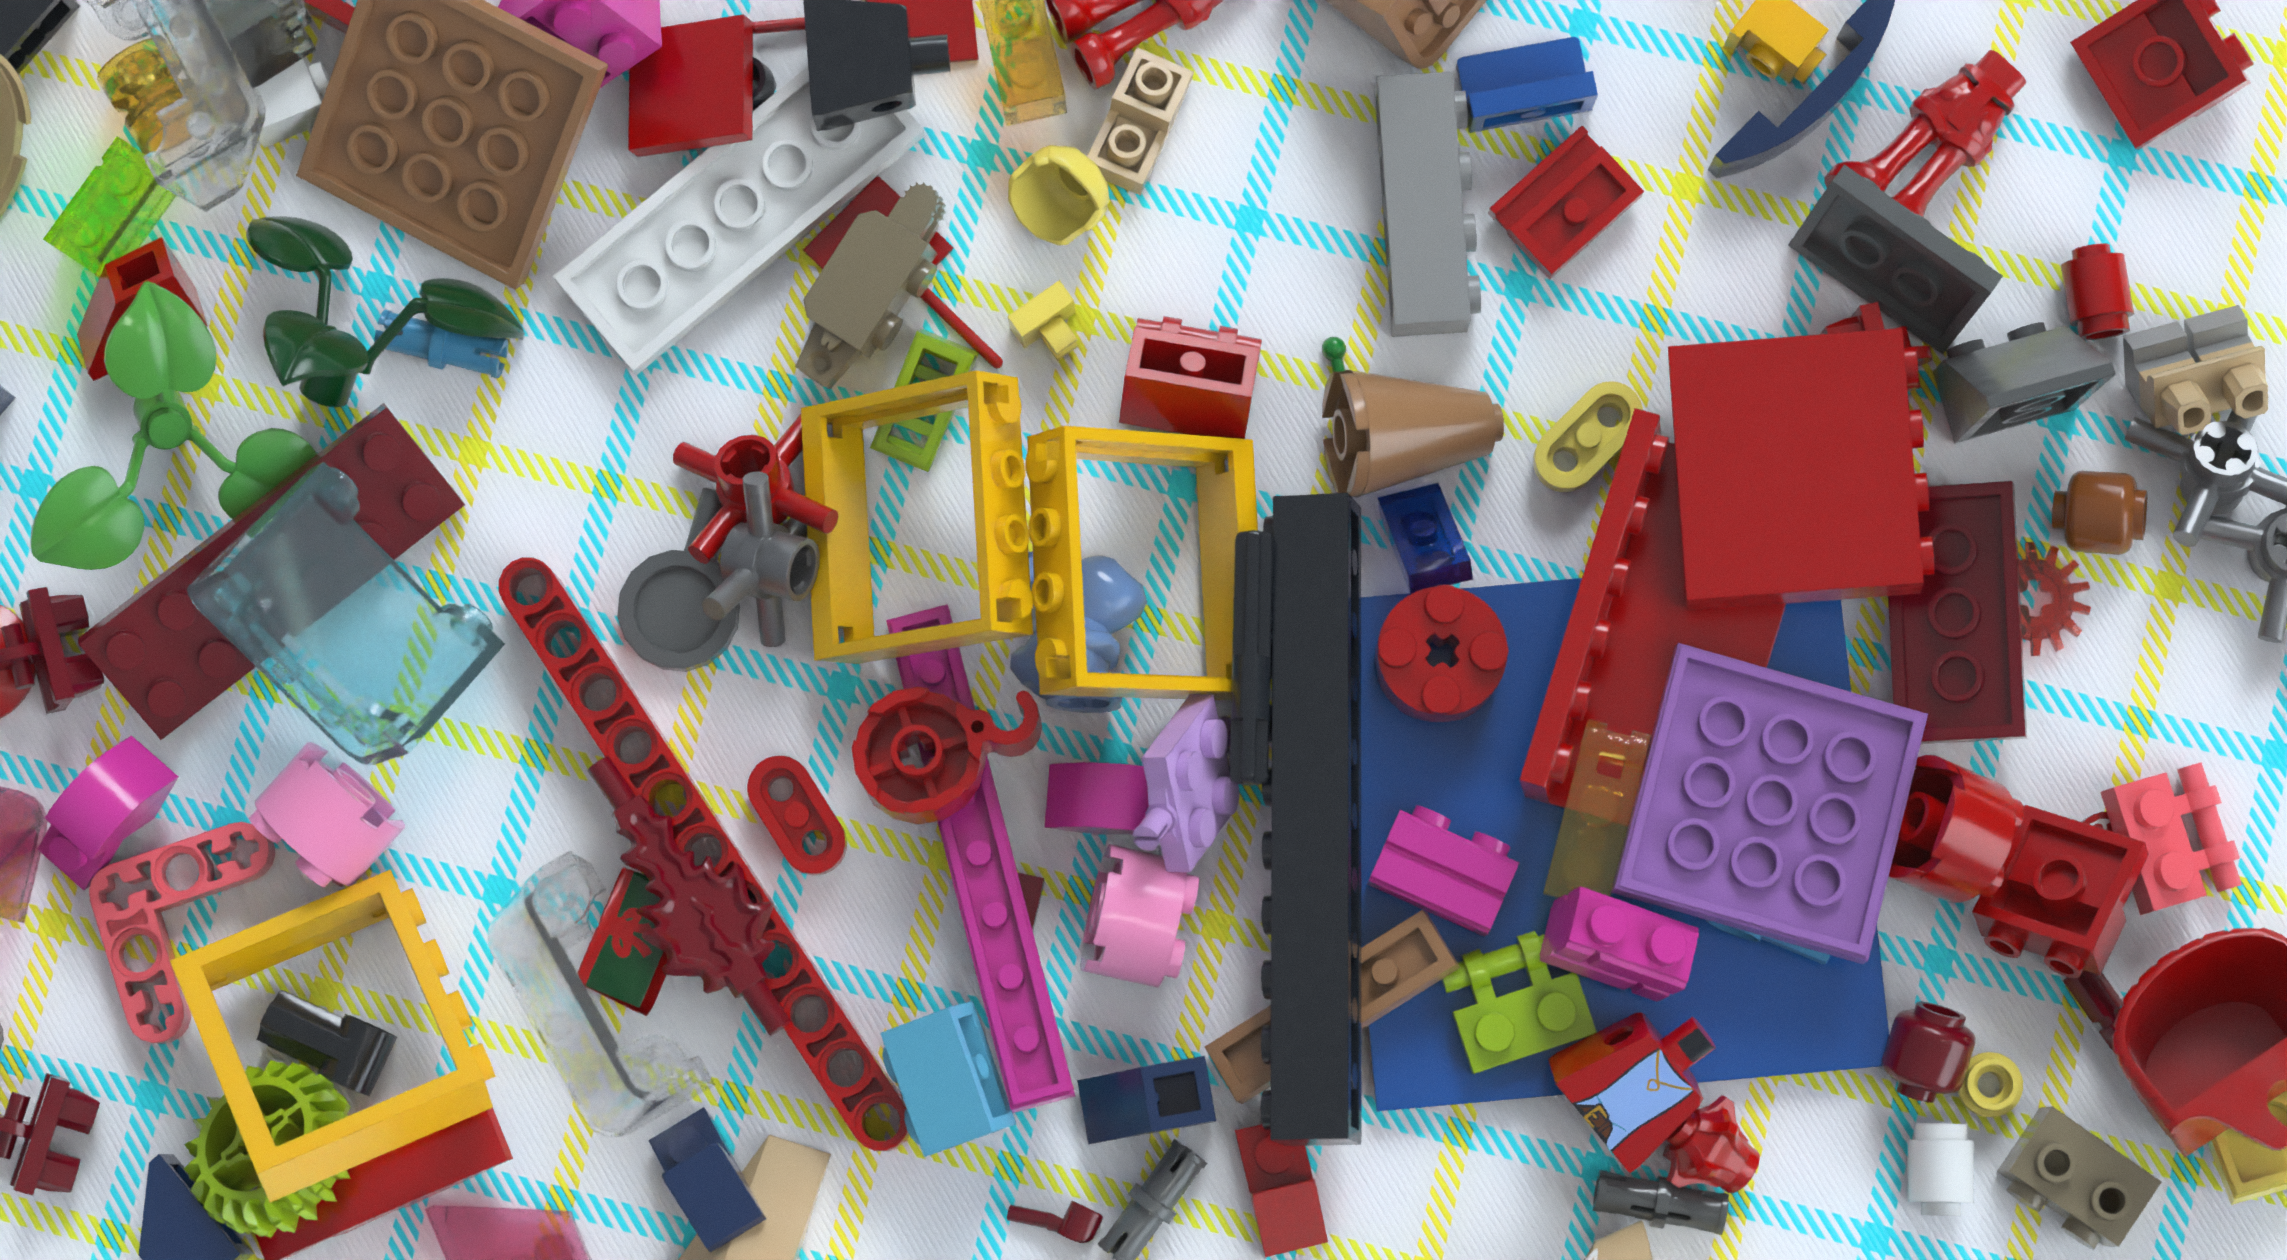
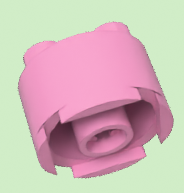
(326, 817)
(1137, 918)

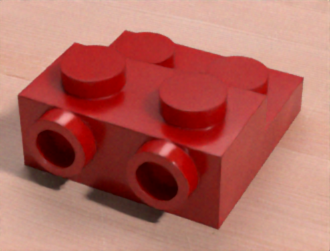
(2162, 64)
(2062, 893)

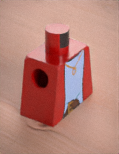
(1633, 1083)

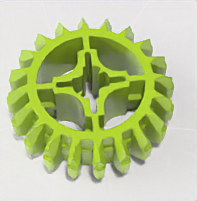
(223, 1165)

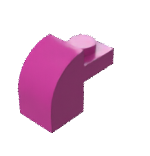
(1096, 797)
(103, 808)

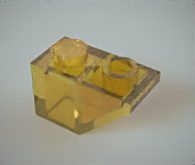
(1023, 59)

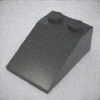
(2018, 380)

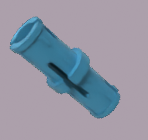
(444, 347)

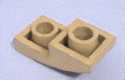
(1139, 119)

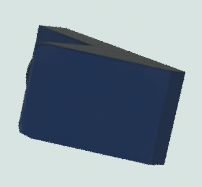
(706, 1180)

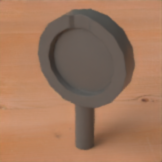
(664, 601)

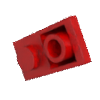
(118, 288)

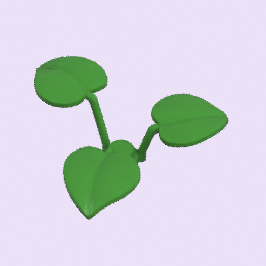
(151, 356)

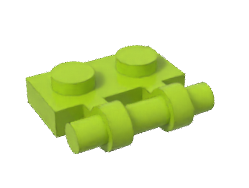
(1521, 1021)

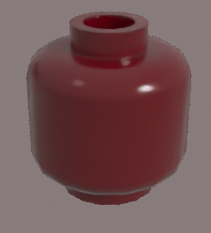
(1928, 1051)

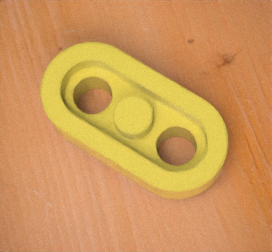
(1585, 437)

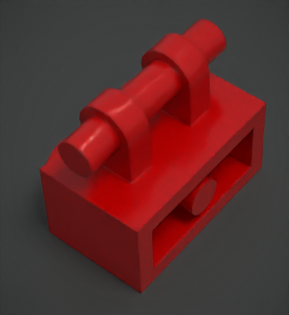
(1189, 379)

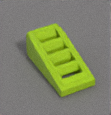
(941, 348)

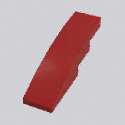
(398, 1182)

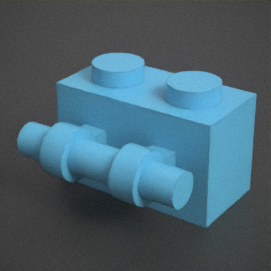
(946, 1078)

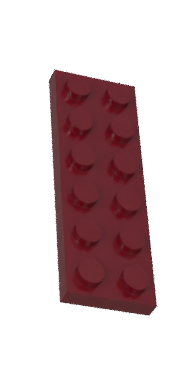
(174, 659)

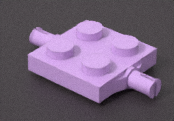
(1188, 785)

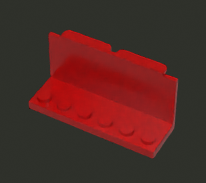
(1631, 620)

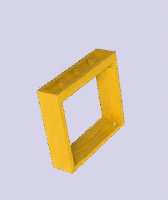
(838, 480)
(1224, 510)
(378, 1127)

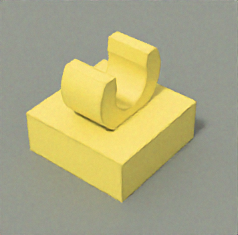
(1045, 319)

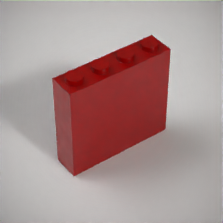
(1798, 469)

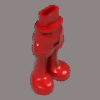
(1098, 53)
(1955, 118)

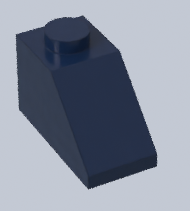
(177, 1224)

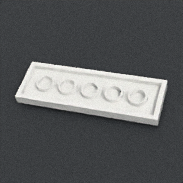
(726, 221)

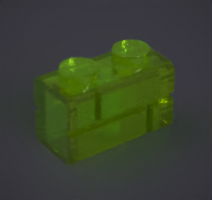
(110, 210)

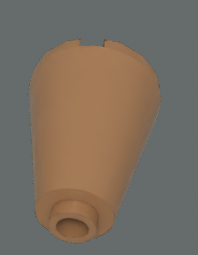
(1402, 429)

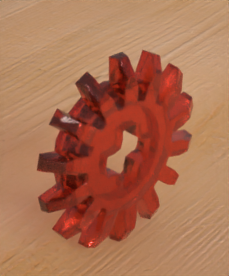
(2057, 614)

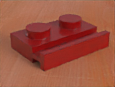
(1565, 202)

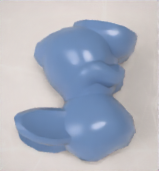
(1110, 603)

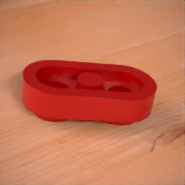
(798, 816)

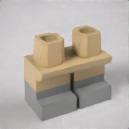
(2196, 371)

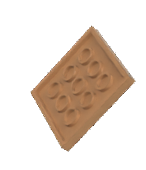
(453, 127)

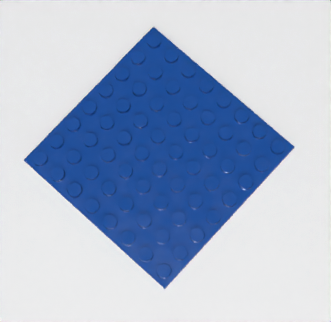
(1754, 999)

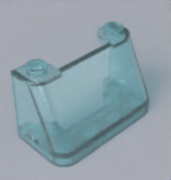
(342, 622)

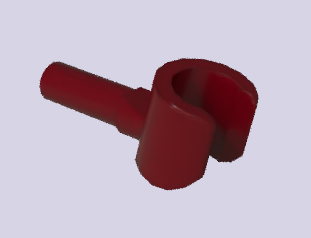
(1077, 1224)

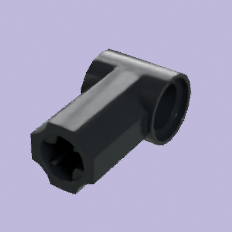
(341, 1047)

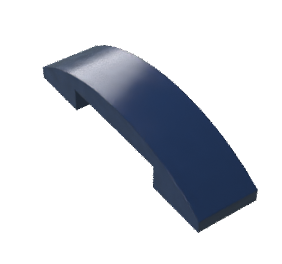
(1762, 141)

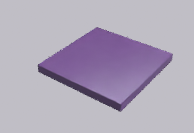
(1770, 803)

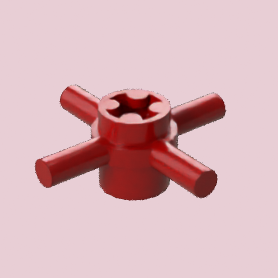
(727, 470)

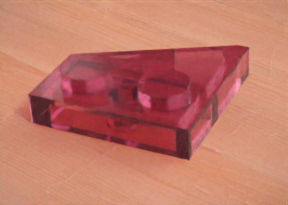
(506, 1233)

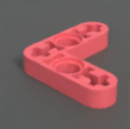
(145, 917)

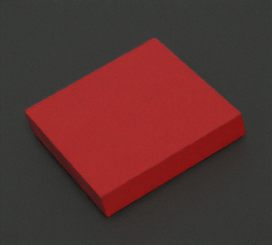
(693, 88)

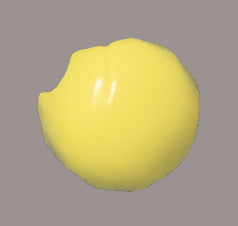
(1058, 194)

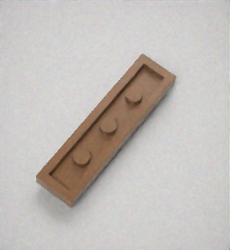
(1391, 973)

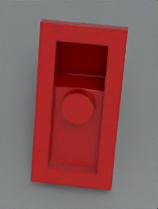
(1281, 1192)

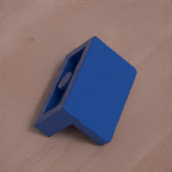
(1526, 84)

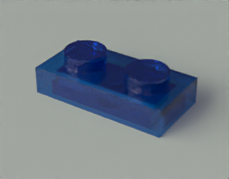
(1424, 538)

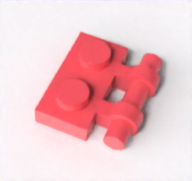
(2153, 815)

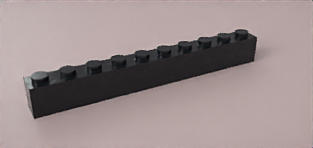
(1314, 825)

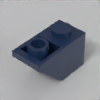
(1146, 1100)

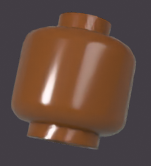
(2101, 512)

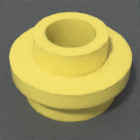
(2009, 1085)

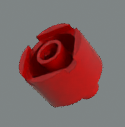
(1441, 617)
(1954, 832)

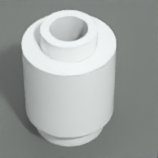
(1940, 1168)

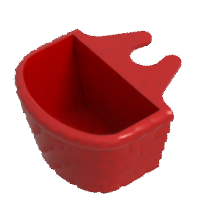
(2210, 1038)

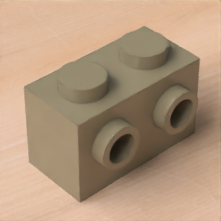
(2078, 1179)

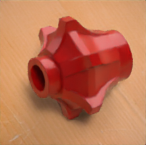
(1711, 1149)

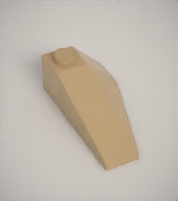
(786, 1186)

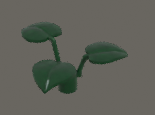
(329, 358)

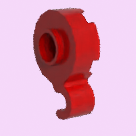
(939, 723)

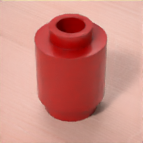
(2097, 292)

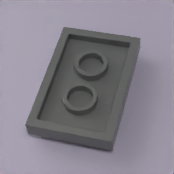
(1894, 259)

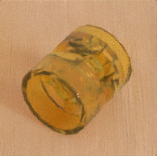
(141, 86)

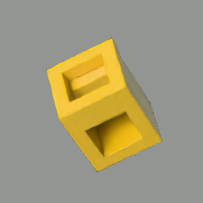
(1779, 39)

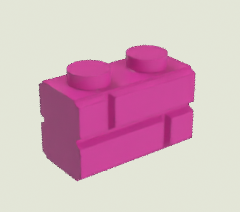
(1444, 871)
(1619, 944)

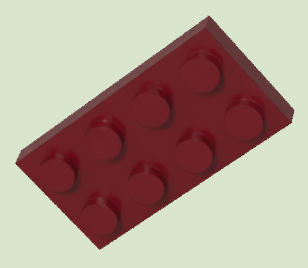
(1962, 636)

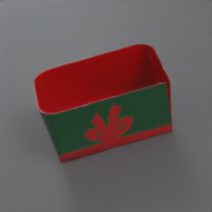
(618, 958)

